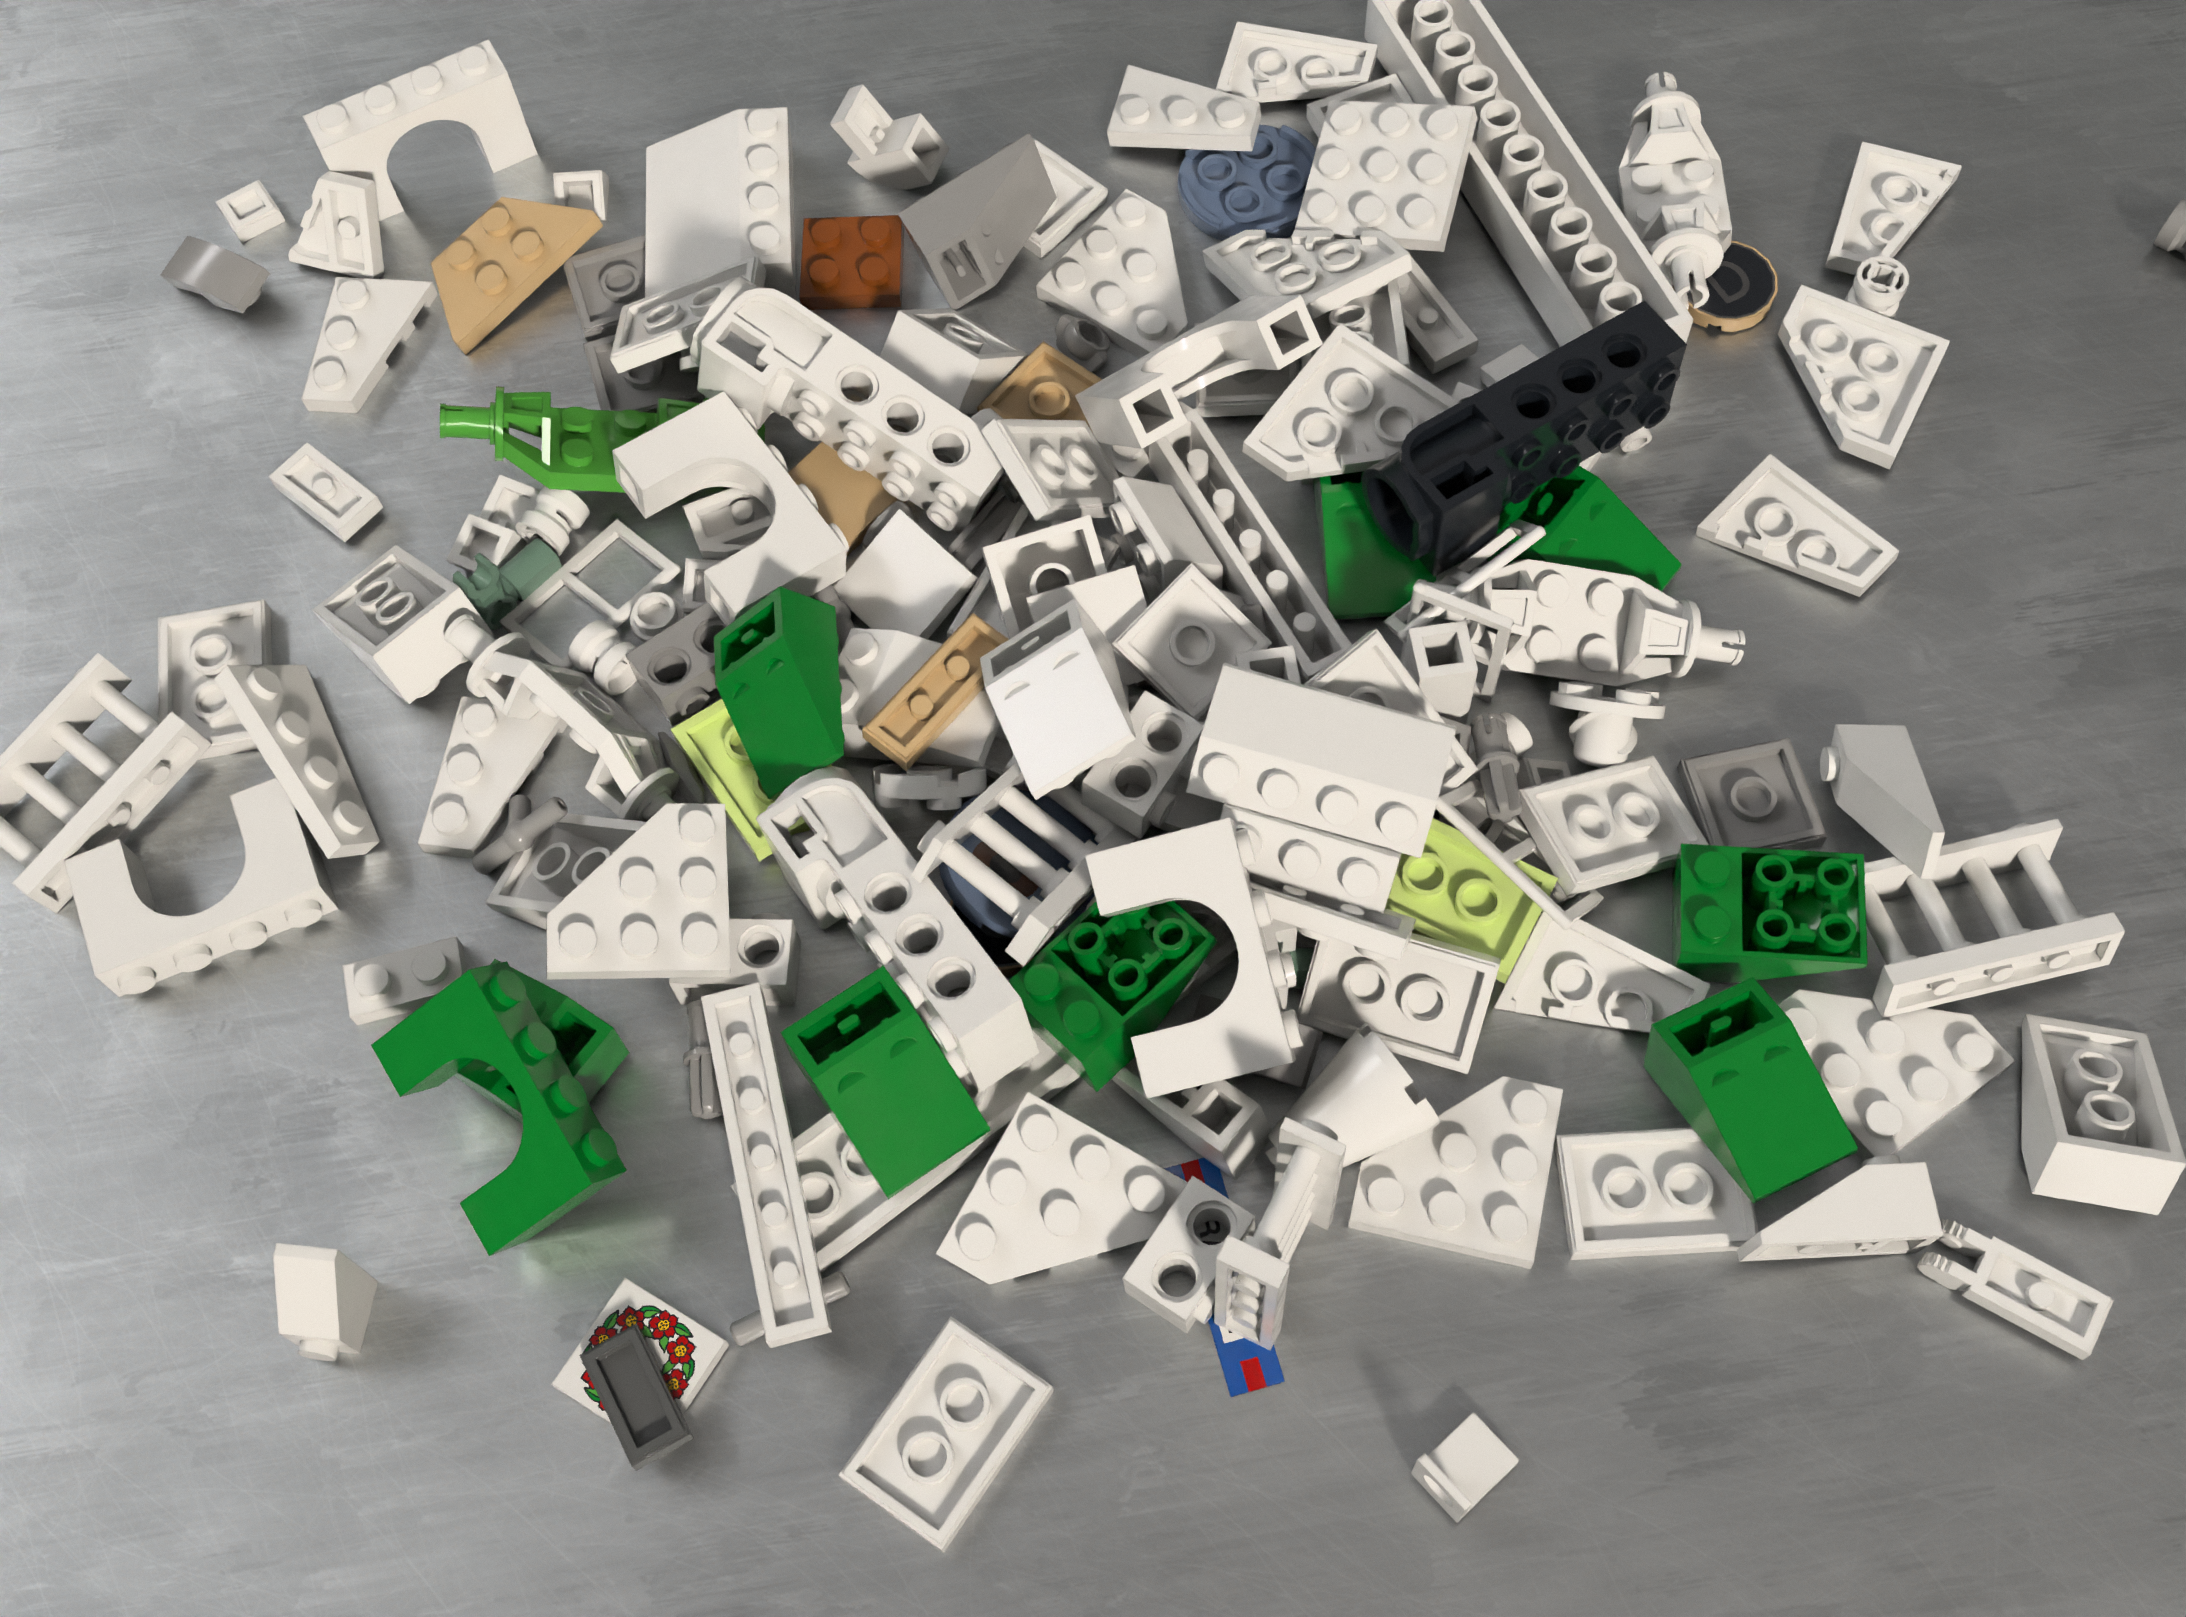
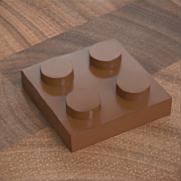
(852, 262)

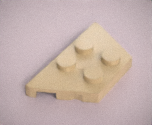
(504, 262)

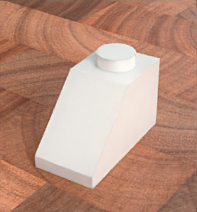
(321, 1300)

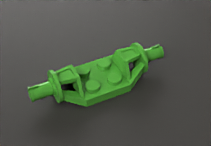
(574, 439)

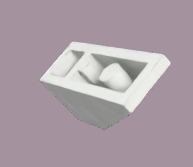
(1885, 791)
(1209, 1118)
(1870, 1212)

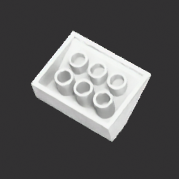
(721, 200)

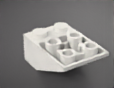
(1058, 698)

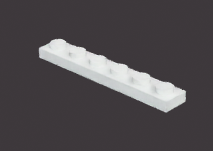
(765, 1166)

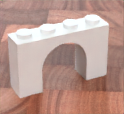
(462, 87)
(1144, 397)
(721, 448)
(1434, 656)
(278, 890)
(1249, 1026)

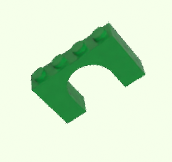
(562, 1144)

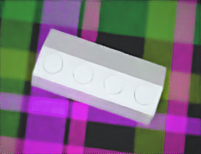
(1321, 760)

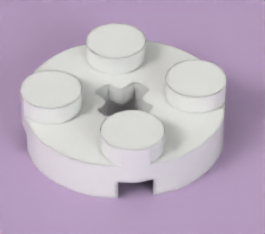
(938, 783)

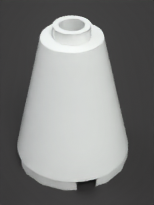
(1363, 1100)

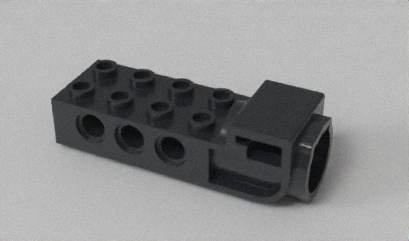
(1495, 448)

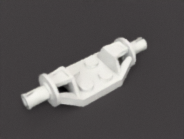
(1675, 189)
(1592, 625)
(627, 751)

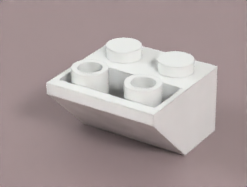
(1158, 535)

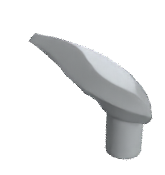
(689, 784)

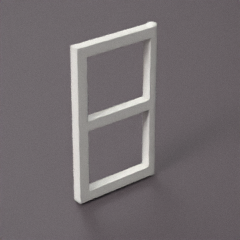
(566, 576)
(1466, 583)
(1492, 658)
(1506, 860)

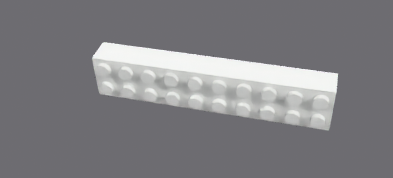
(1524, 169)

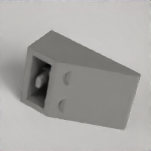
(980, 220)

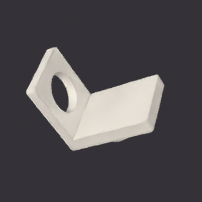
(1464, 1467)

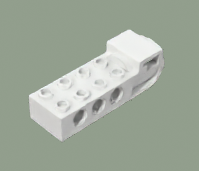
(834, 390)
(862, 872)

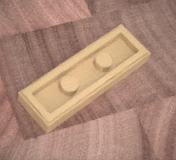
(933, 694)

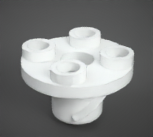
(1604, 723)

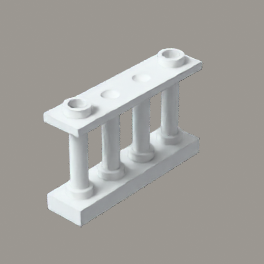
(119, 803)
(1061, 890)
(1994, 965)
(1255, 1271)

